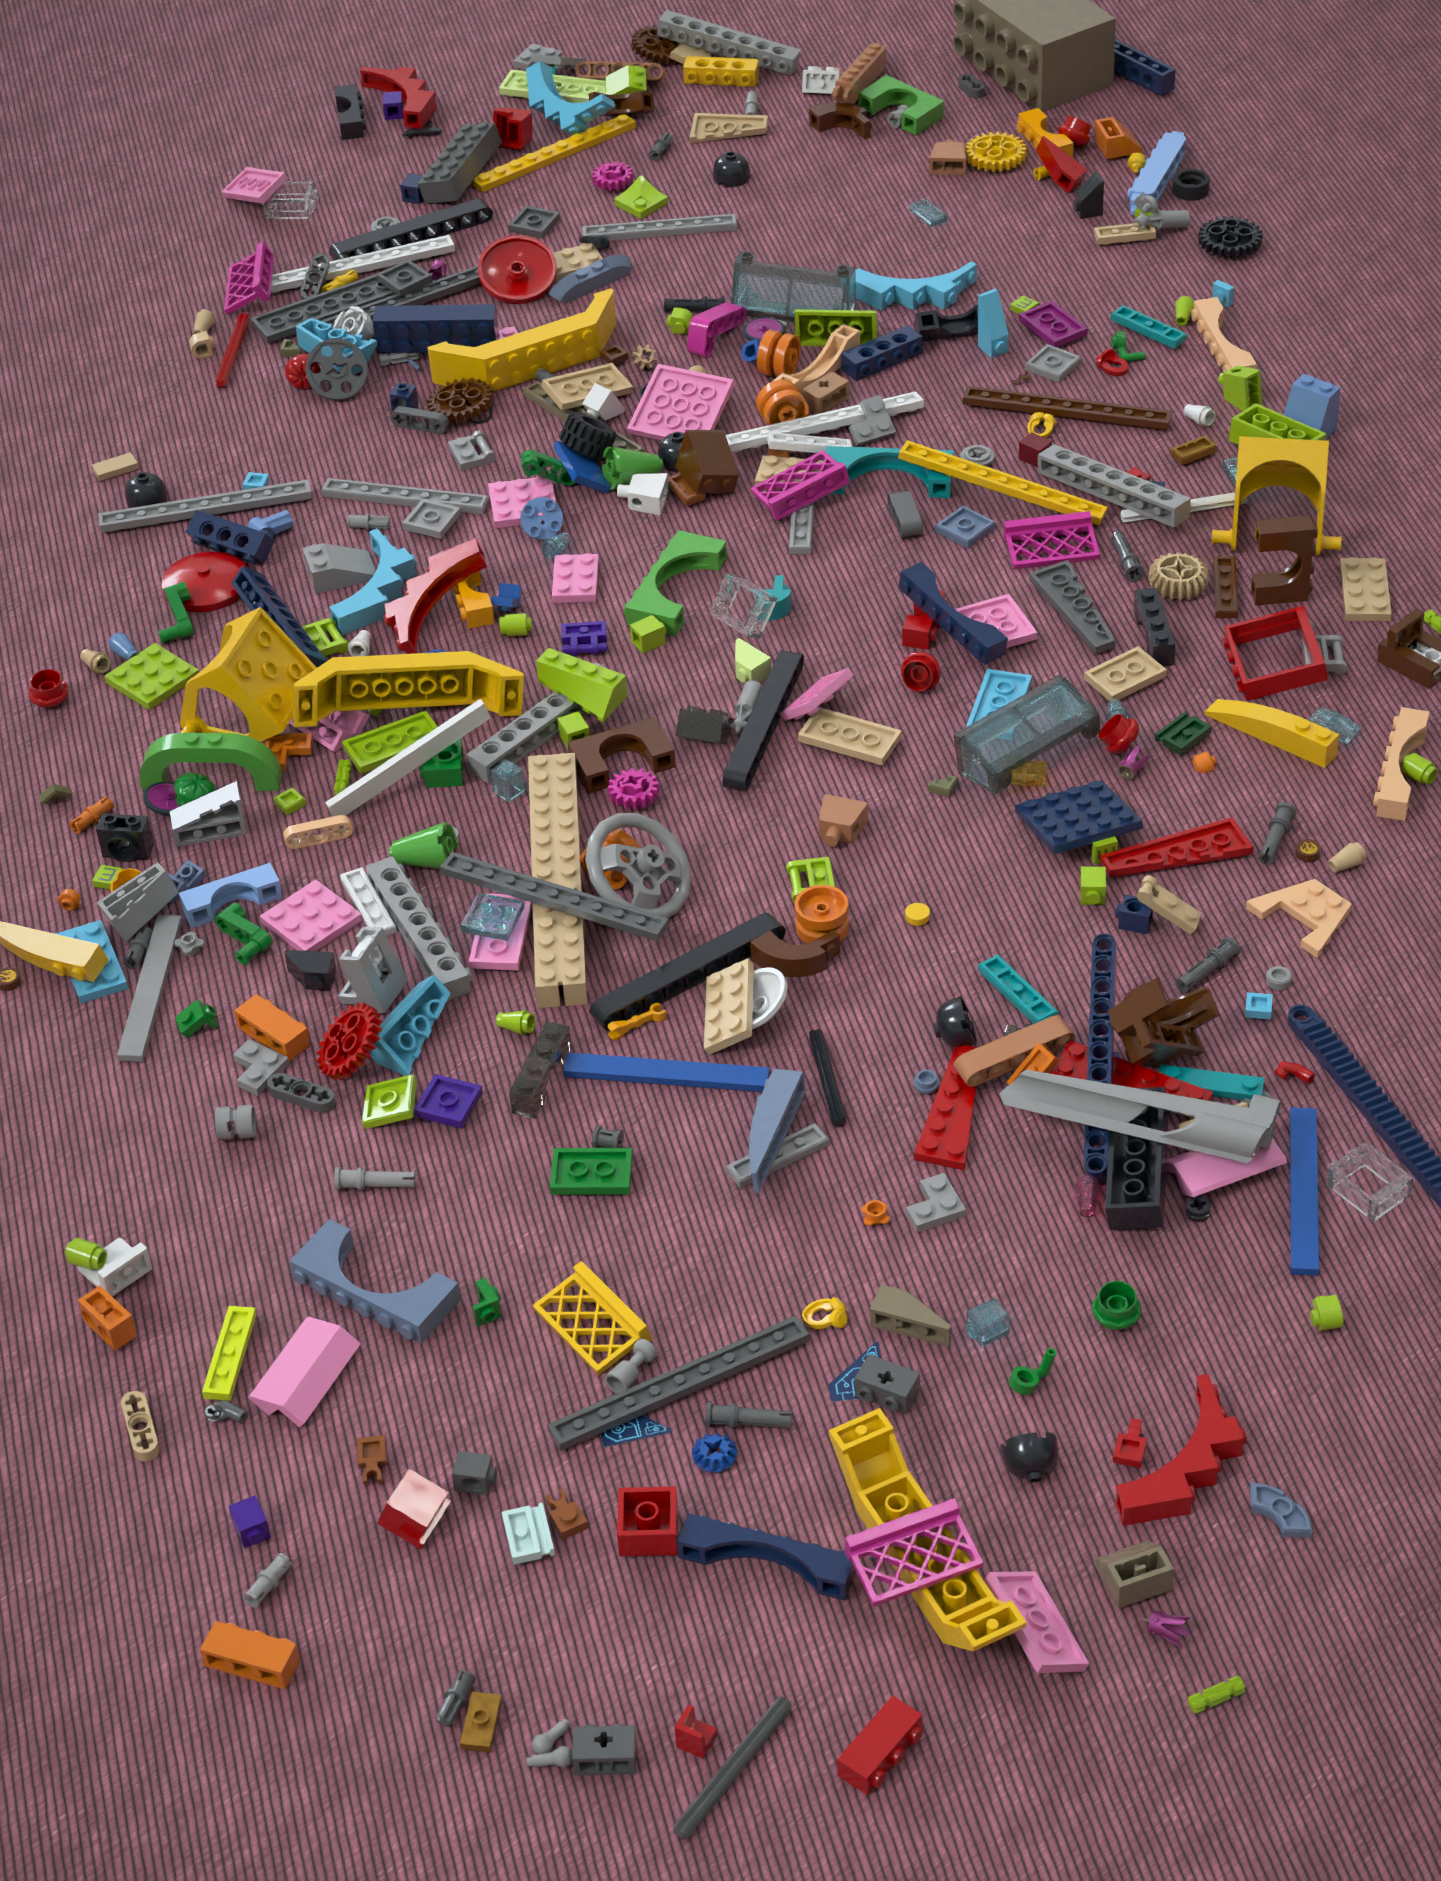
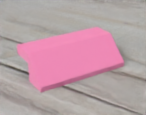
(337, 728)
(1205, 1172)
(304, 1370)

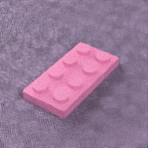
(255, 185)
(501, 954)
(1047, 1636)

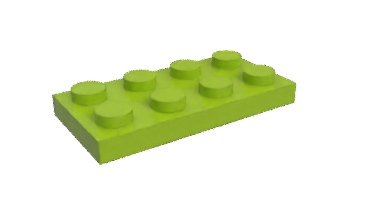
(381, 744)

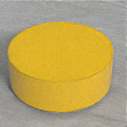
(917, 914)

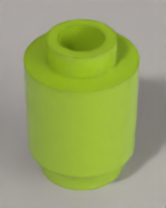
(515, 625)
(1419, 768)
(86, 1254)

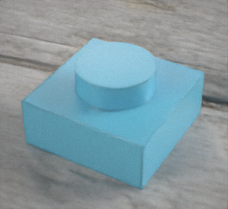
(1223, 292)
(255, 480)
(1258, 1005)

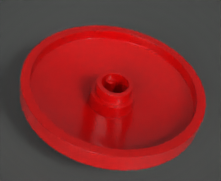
(517, 269)
(207, 579)

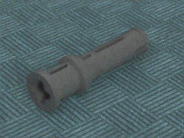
(1128, 561)
(1279, 826)
(1215, 959)
(735, 1415)

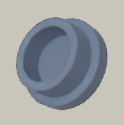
(926, 1081)

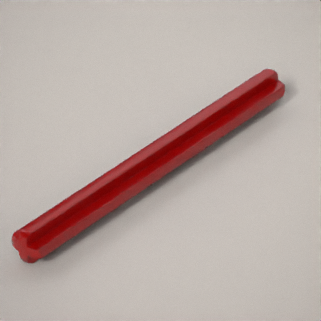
(232, 350)

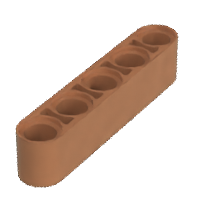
(613, 67)
(1011, 1050)

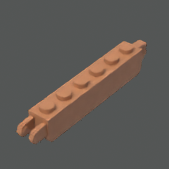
(860, 74)

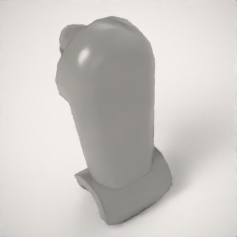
(1146, 203)

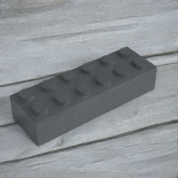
(459, 162)

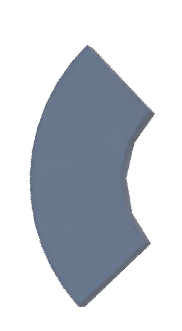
(1281, 1509)

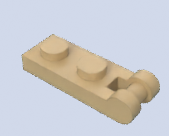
(1168, 905)

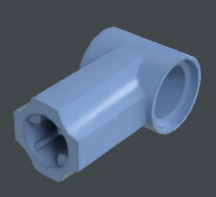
(273, 524)

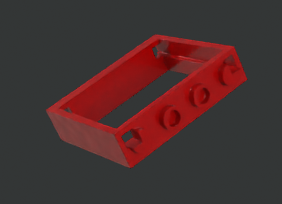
(1269, 626)

